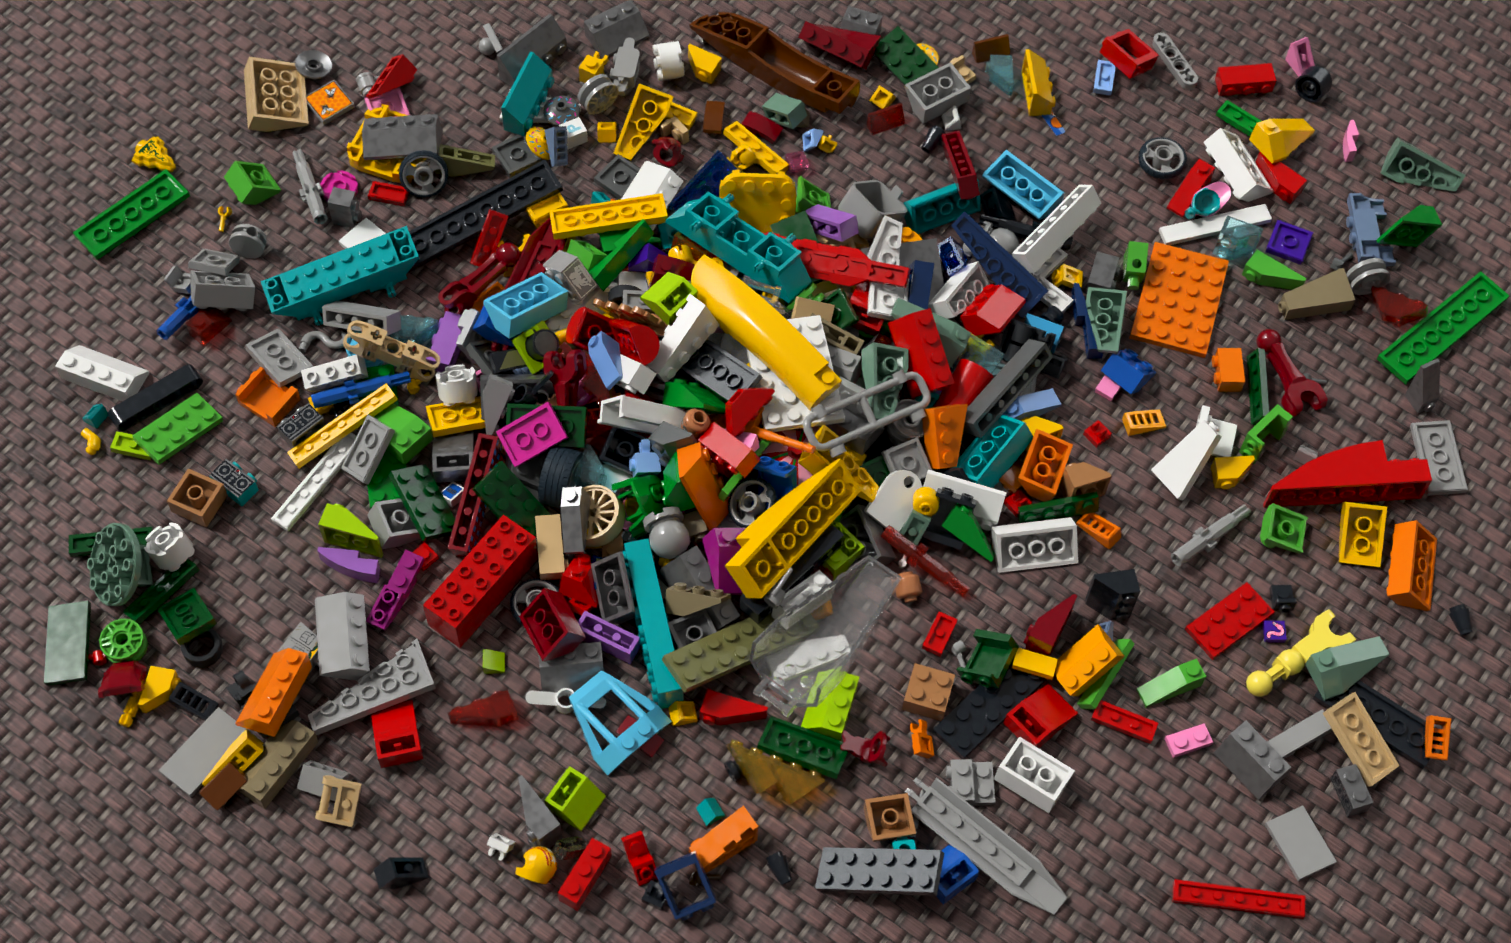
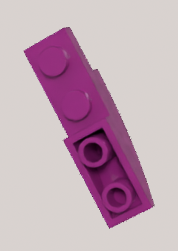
(396, 591)

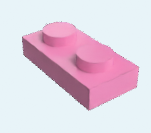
(1188, 740)

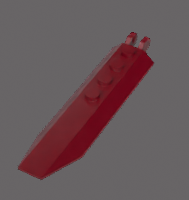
(536, 252)

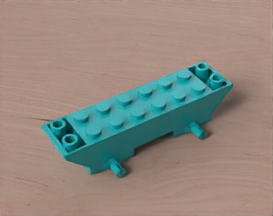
(760, 256)
(365, 266)

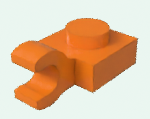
(921, 741)

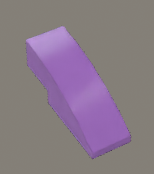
(350, 563)

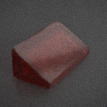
(885, 119)

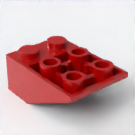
(859, 302)
(1040, 716)
(396, 735)

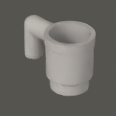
(365, 82)

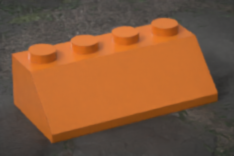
(702, 483)
(1412, 566)
(275, 692)

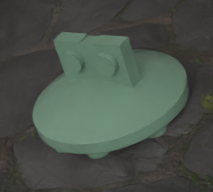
(118, 565)

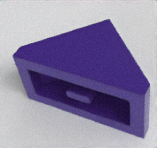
(644, 259)

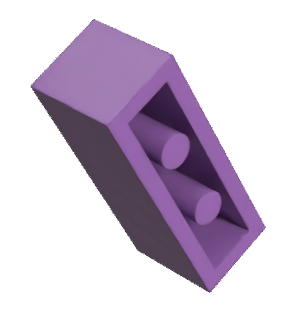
(832, 222)
(445, 341)
(612, 638)

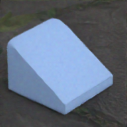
(811, 139)

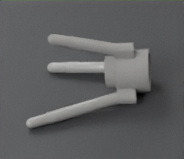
(775, 595)

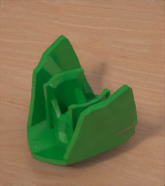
(649, 495)

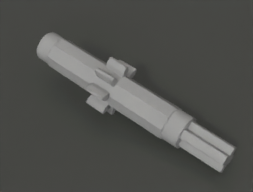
(311, 191)
(1206, 538)

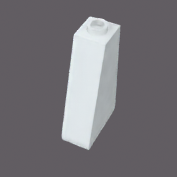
(1187, 459)

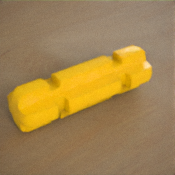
(130, 709)

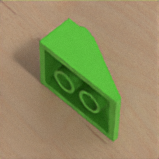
(410, 432)

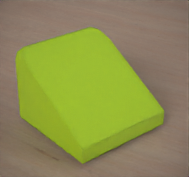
(493, 661)

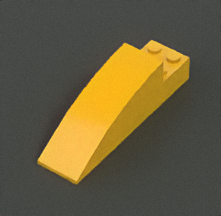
(790, 528)

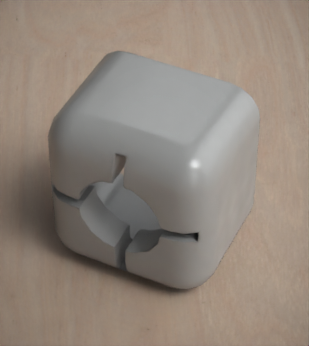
(870, 203)

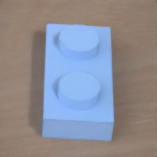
(1104, 77)

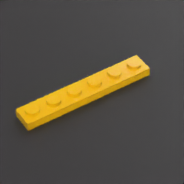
(342, 426)

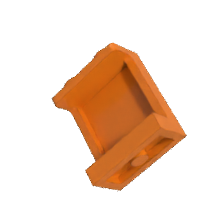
(266, 398)

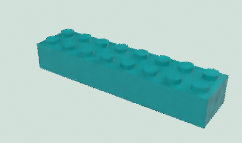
(651, 621)

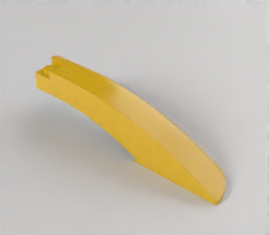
(764, 332)

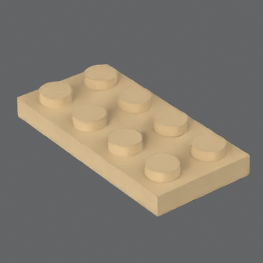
(1361, 739)

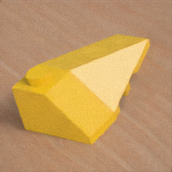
(644, 116)
(1280, 137)
(820, 460)

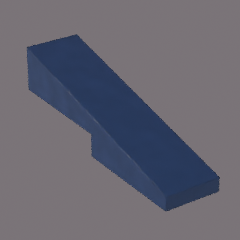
(1081, 318)

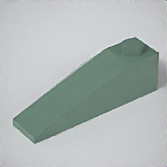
(878, 365)
(1344, 665)

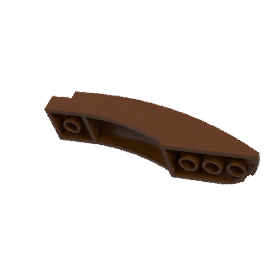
(777, 62)

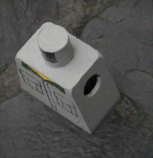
(305, 641)

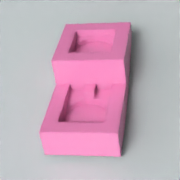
(1349, 141)

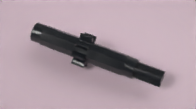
(1019, 229)

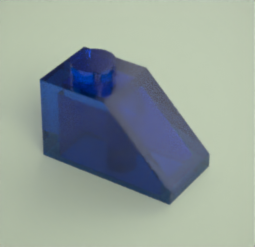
(952, 256)

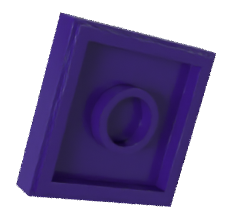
(1289, 242)

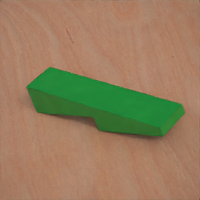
(625, 250)

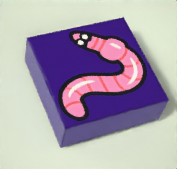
(1274, 631)

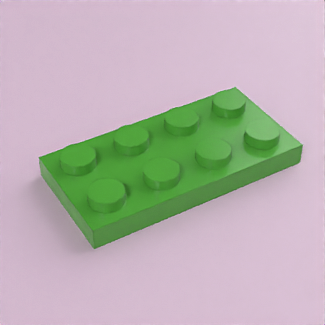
(177, 428)

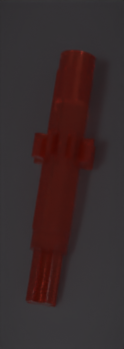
(918, 556)

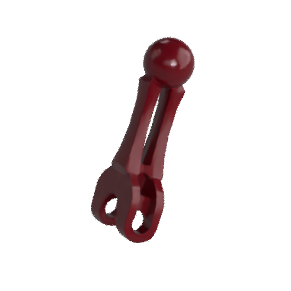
(466, 291)
(567, 376)
(1295, 384)

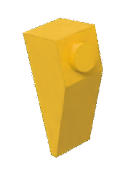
(240, 753)

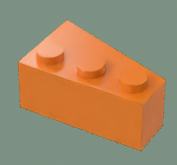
(943, 434)
(726, 839)

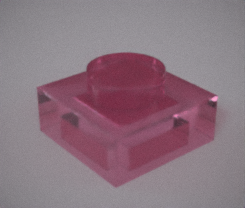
(797, 161)

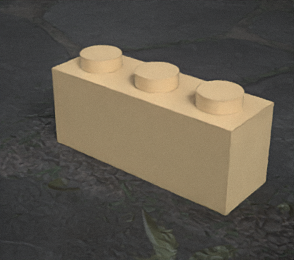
(550, 547)

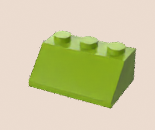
(833, 712)

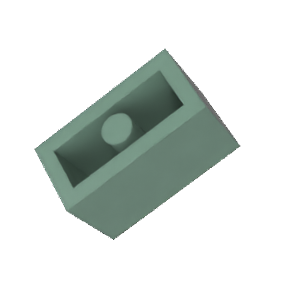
(784, 110)

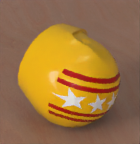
(539, 865)

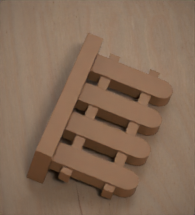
(633, 314)

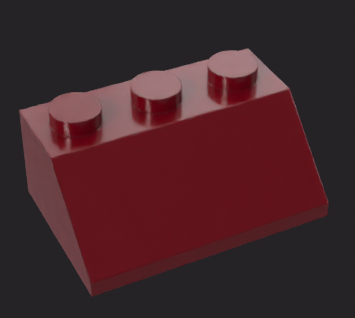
(552, 625)

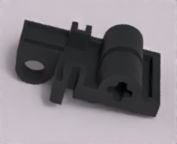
(1016, 336)
(242, 690)

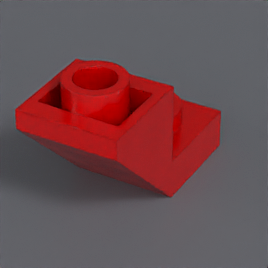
(639, 857)

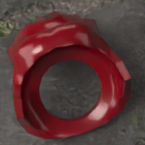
(668, 143)
(866, 749)

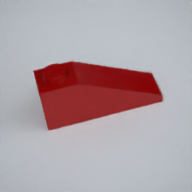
(396, 73)
(1196, 179)
(1282, 179)
(725, 709)

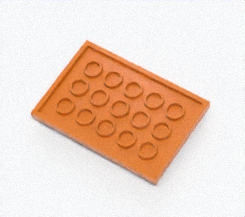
(1179, 299)

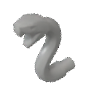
(308, 337)

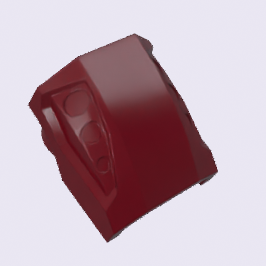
(123, 678)

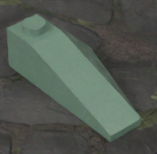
(1413, 166)
(1106, 316)
(952, 335)

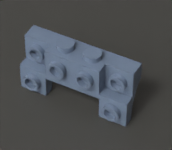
(1365, 229)

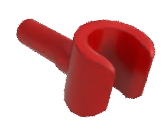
(97, 657)

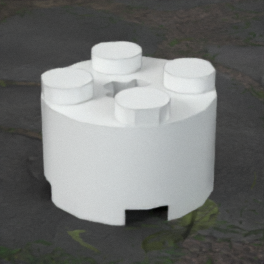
(668, 60)
(457, 385)
(169, 547)

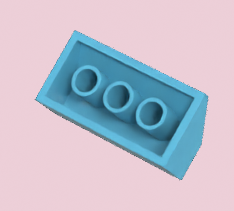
(1024, 185)
(526, 304)

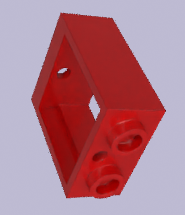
(1122, 60)

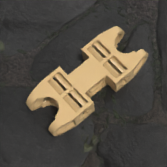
(403, 353)

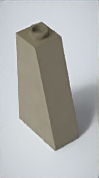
(1321, 296)

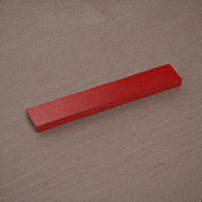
(1238, 899)

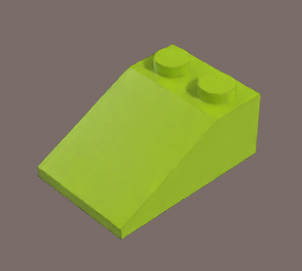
(347, 531)

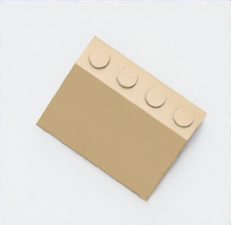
(274, 95)

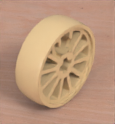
(601, 511)

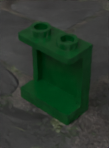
(989, 659)

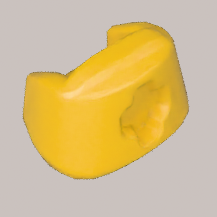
(827, 144)

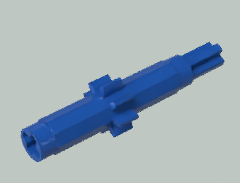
(185, 311)
(353, 391)

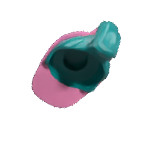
(1209, 200)

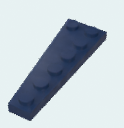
(999, 262)

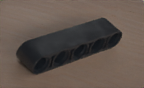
(155, 397)

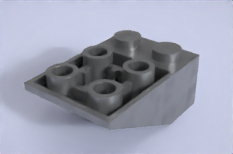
(452, 456)

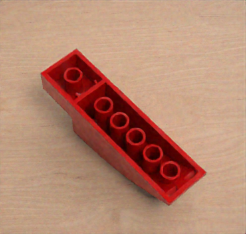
(1352, 476)

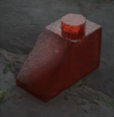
(207, 325)

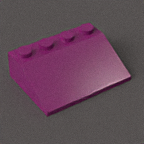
(720, 548)

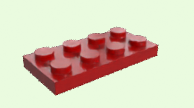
(1229, 620)

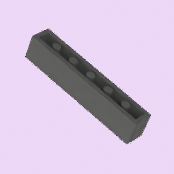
(1006, 387)

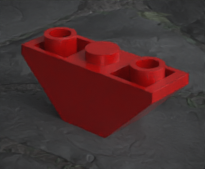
(745, 407)

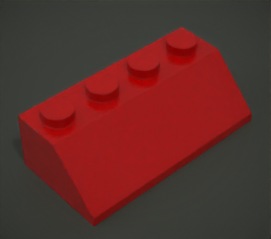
(925, 350)

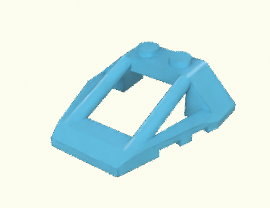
(631, 739)

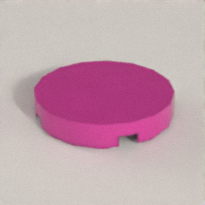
(339, 180)

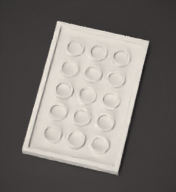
(785, 408)

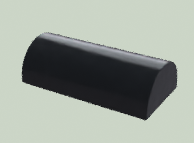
(620, 448)

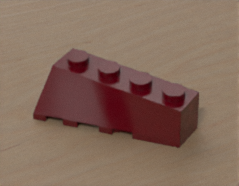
(844, 43)

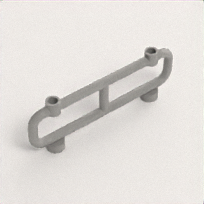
(836, 446)

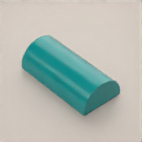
(938, 208)

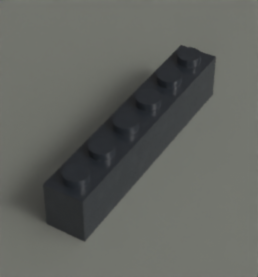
(815, 556)

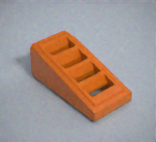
(1108, 538)
(1445, 731)

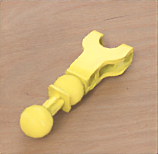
(1294, 660)

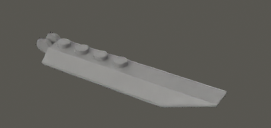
(986, 845)

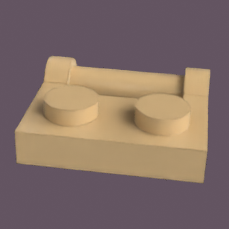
(345, 803)

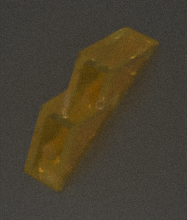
(766, 771)

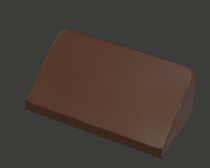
(991, 46)
(223, 786)

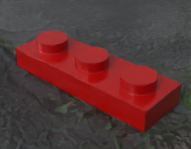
(489, 237)
(1124, 721)

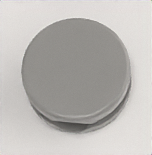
(248, 241)

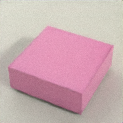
(1107, 388)

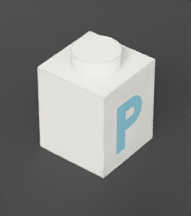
(575, 133)

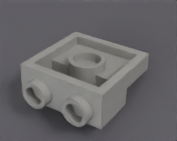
(467, 334)
(972, 781)

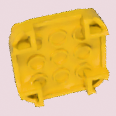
(382, 168)
(760, 197)

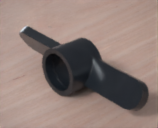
(526, 395)

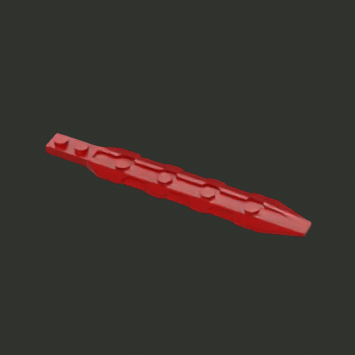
(846, 265)

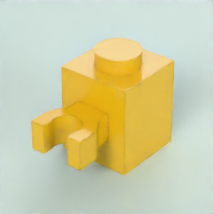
(592, 66)

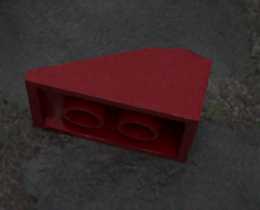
(1045, 633)

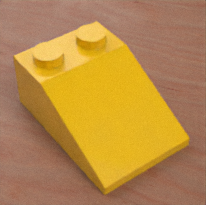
(1361, 533)

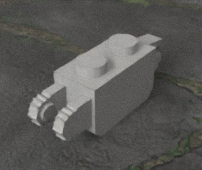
(626, 66)

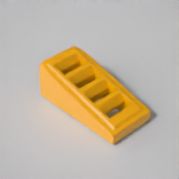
(1132, 429)

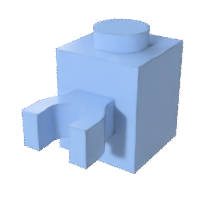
(645, 462)

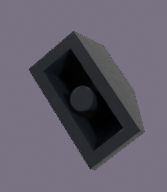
(400, 872)

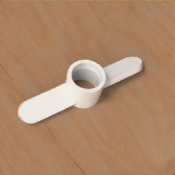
(551, 698)

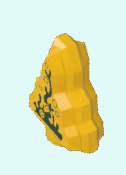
(153, 154)

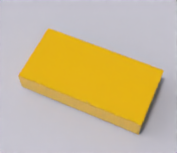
(540, 210)
(1034, 663)

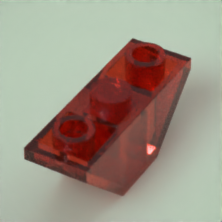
(1397, 307)

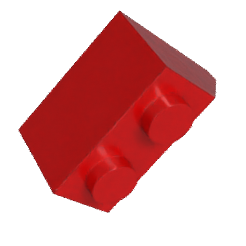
(578, 581)

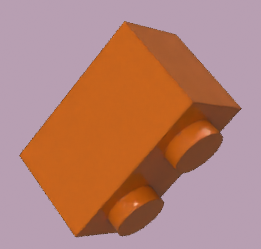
(1229, 369)

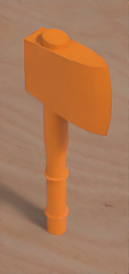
(752, 427)

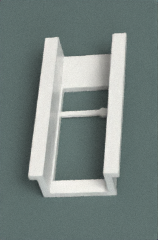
(638, 414)

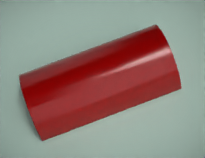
(584, 325)
(635, 340)
(969, 382)

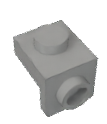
(178, 280)

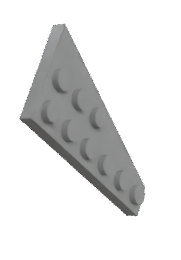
(382, 687)

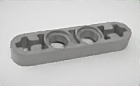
(1171, 62)

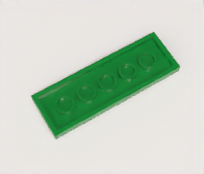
(131, 214)

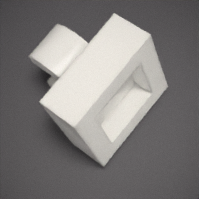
(500, 843)

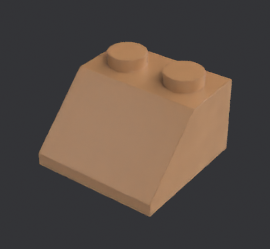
(1084, 479)
(889, 817)

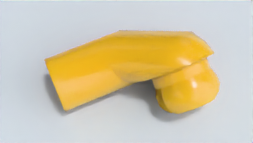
(93, 441)

